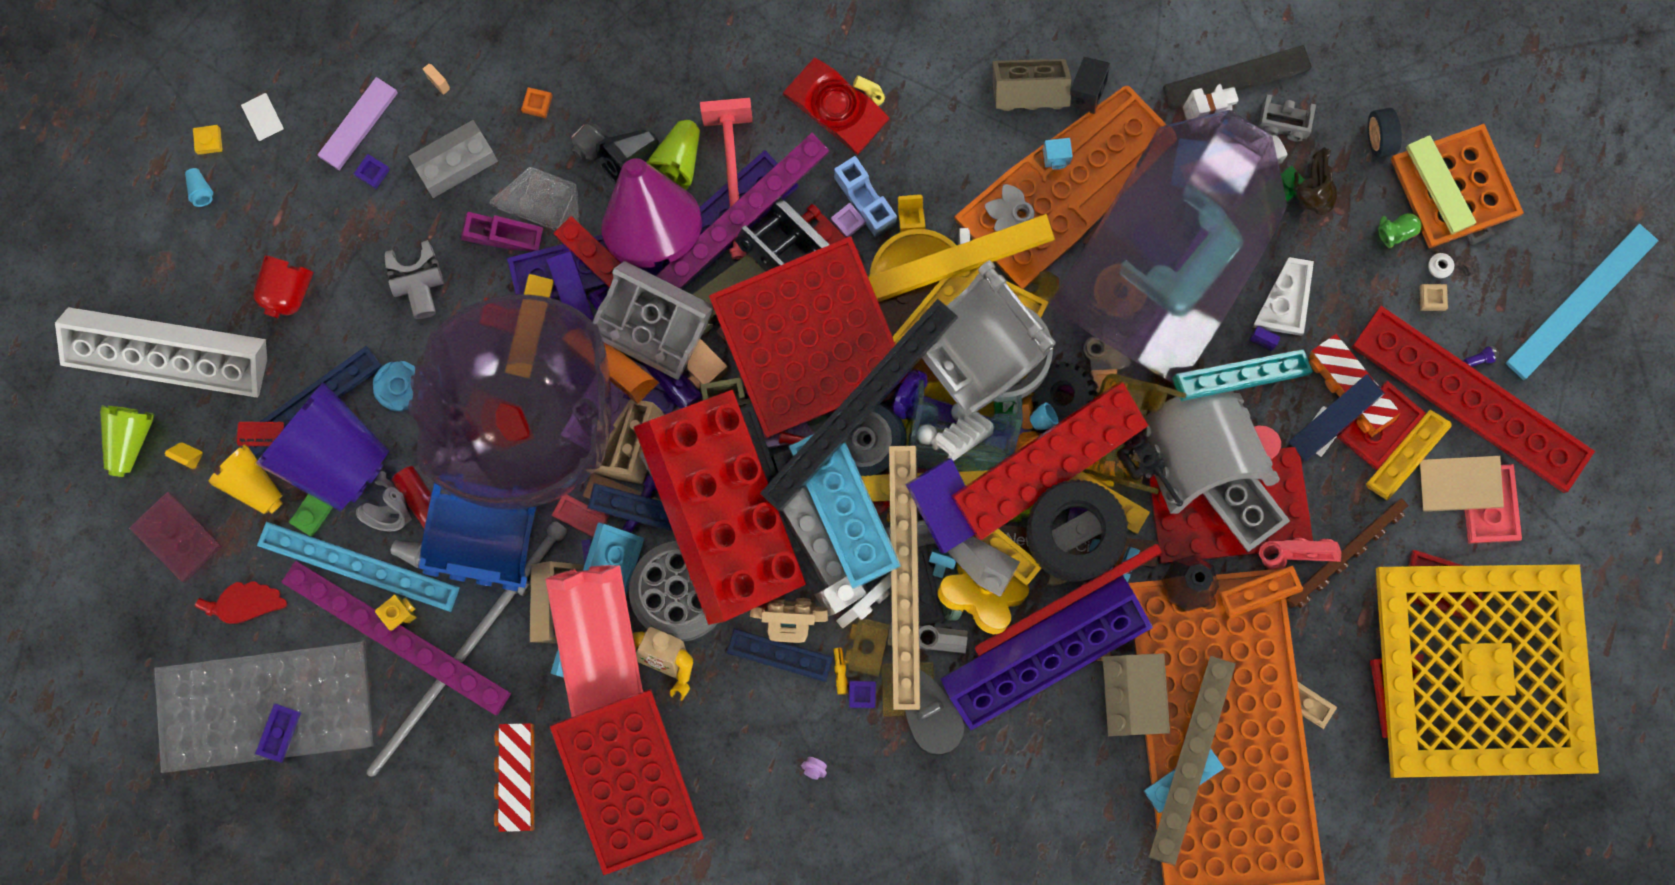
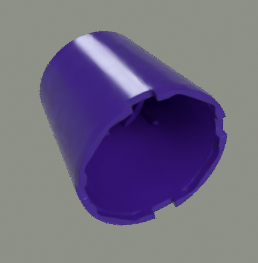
(326, 451)

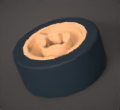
(1384, 132)

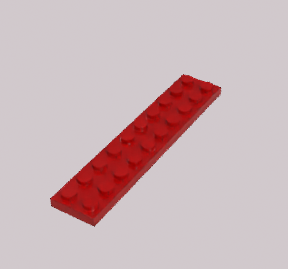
(1473, 399)

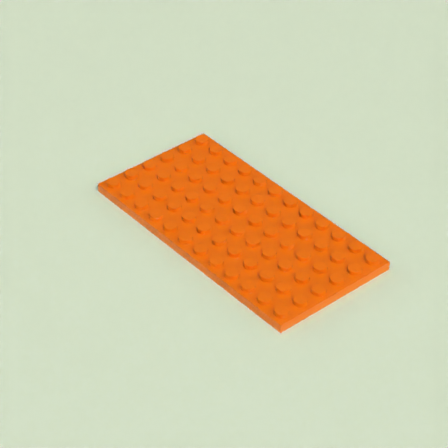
(1258, 812)

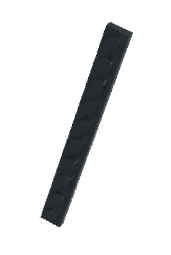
(859, 405)

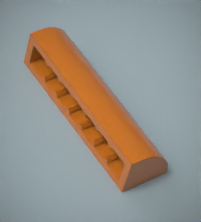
(628, 375)

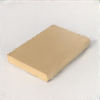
(1461, 483)

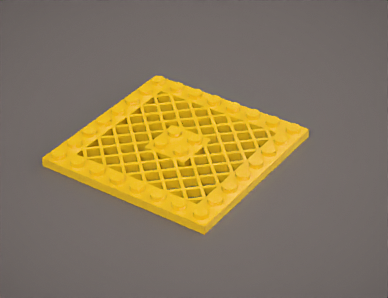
(1486, 671)

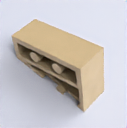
(623, 449)

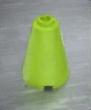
(678, 153)
(122, 437)

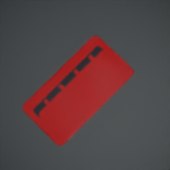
(258, 433)

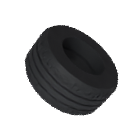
(1088, 497)

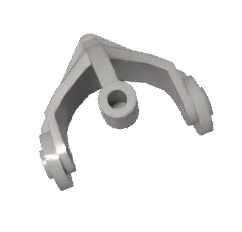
(380, 517)

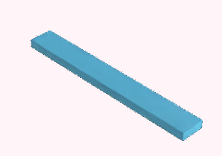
(1581, 302)
(358, 566)

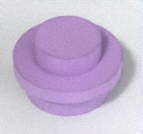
(814, 768)

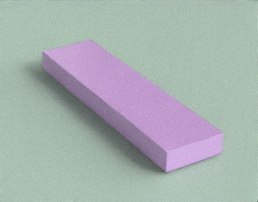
(357, 123)

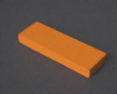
(1261, 591)

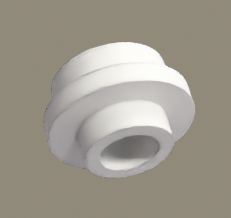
(1434, 268)

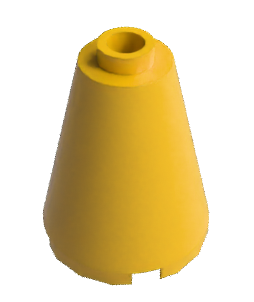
(247, 481)

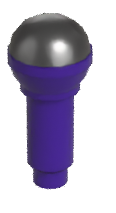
(1488, 355)

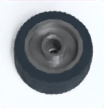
(885, 431)

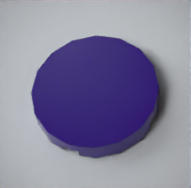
(907, 392)

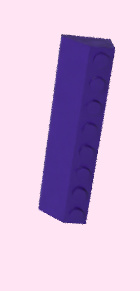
(1046, 653)

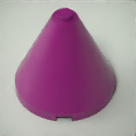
(649, 217)

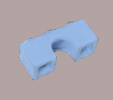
(859, 191)

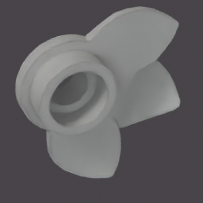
(1006, 209)
(1107, 357)

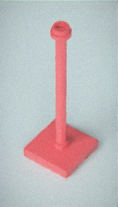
(726, 114)

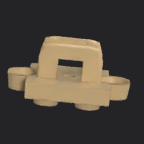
(798, 612)

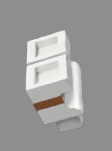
(1202, 105)

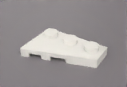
(1288, 299)
(862, 606)

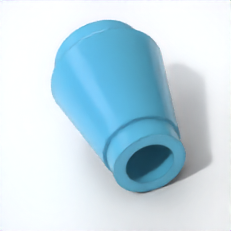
(198, 189)

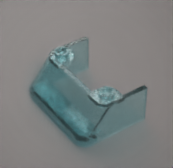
(1183, 289)
(979, 458)

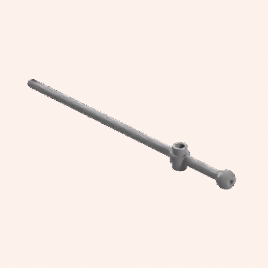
(555, 533)

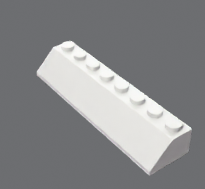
(161, 352)

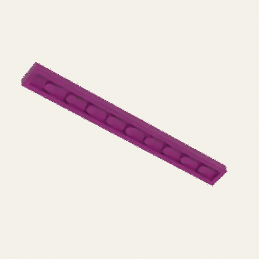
(745, 211)
(400, 640)

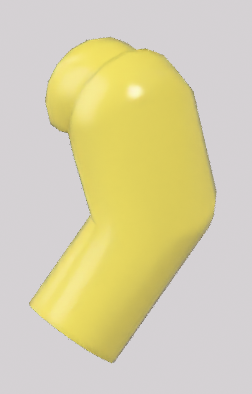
(870, 89)

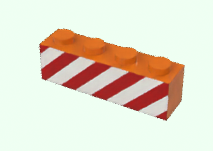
(1341, 372)
(515, 777)

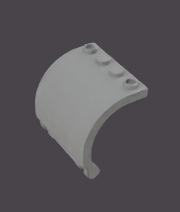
(988, 344)
(1206, 445)

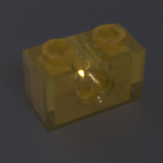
(869, 663)

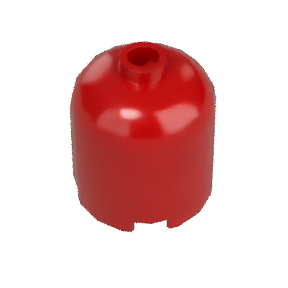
(281, 288)

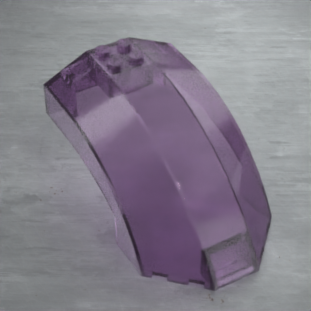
(1155, 226)

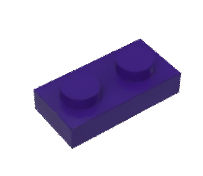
(278, 733)

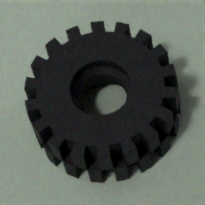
(1066, 374)

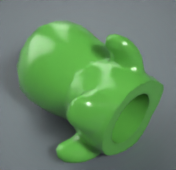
(1399, 230)

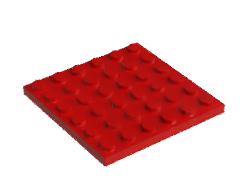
(804, 334)

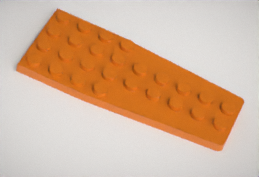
(1072, 197)

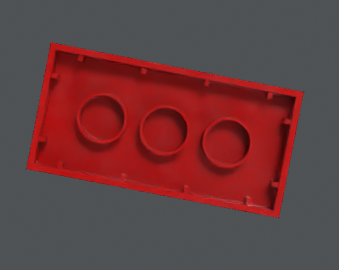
(715, 507)

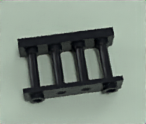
(792, 224)

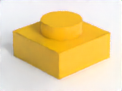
(207, 139)

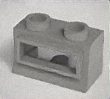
(1286, 111)

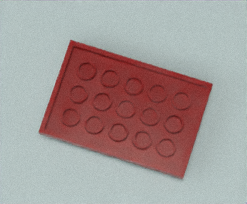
(1203, 533)
(626, 781)

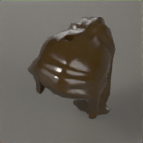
(1318, 191)

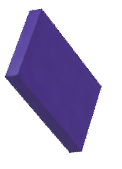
(934, 501)

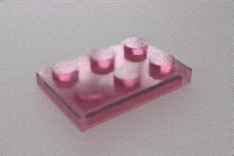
(175, 537)

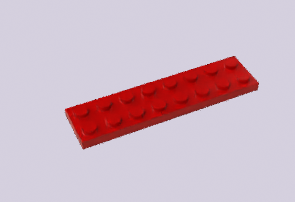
(1049, 460)

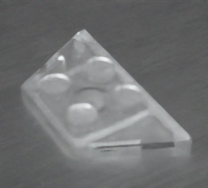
(539, 198)

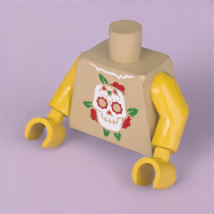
(665, 655)

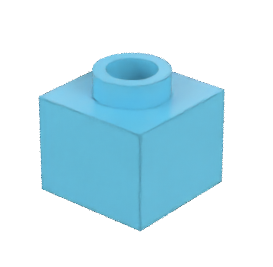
(1057, 153)

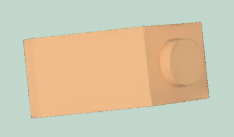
(705, 366)

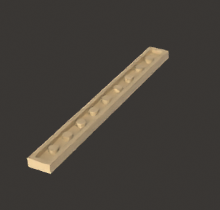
(904, 580)

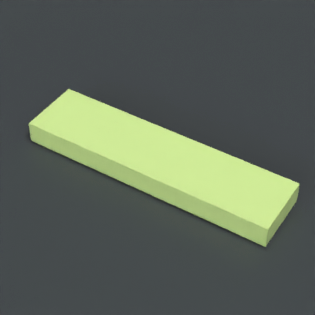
(1440, 185)

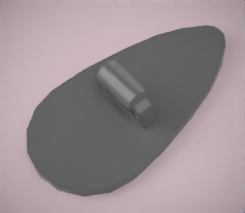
(938, 723)

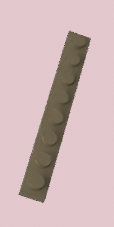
(1192, 761)

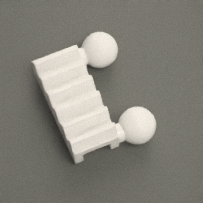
(960, 436)

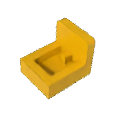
(911, 212)
(396, 611)

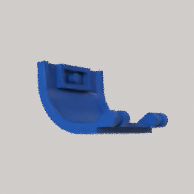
(475, 541)

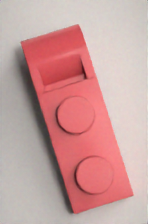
(1298, 550)

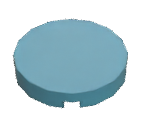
(393, 385)

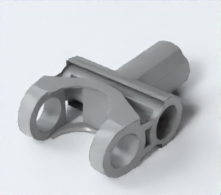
(415, 280)

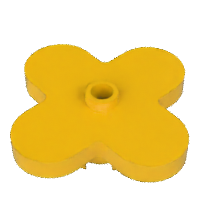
(988, 609)

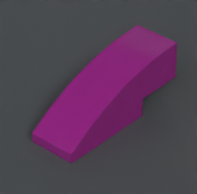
(501, 232)

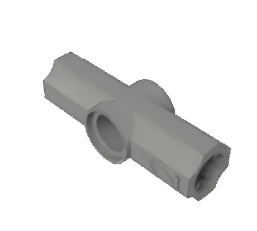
(945, 639)

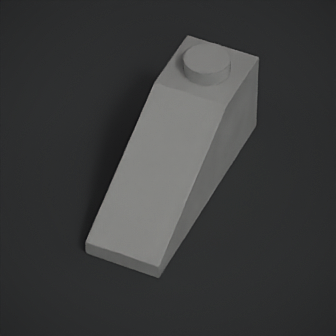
(985, 564)

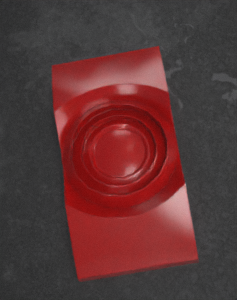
(836, 105)

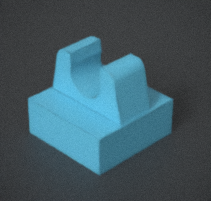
(942, 561)

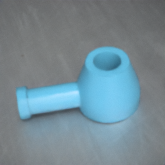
(1044, 417)

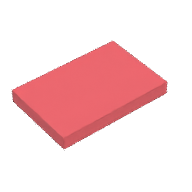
(1497, 523)

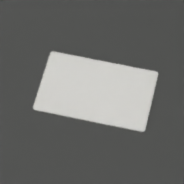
(262, 117)

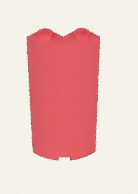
(594, 637)

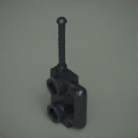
(1149, 460)

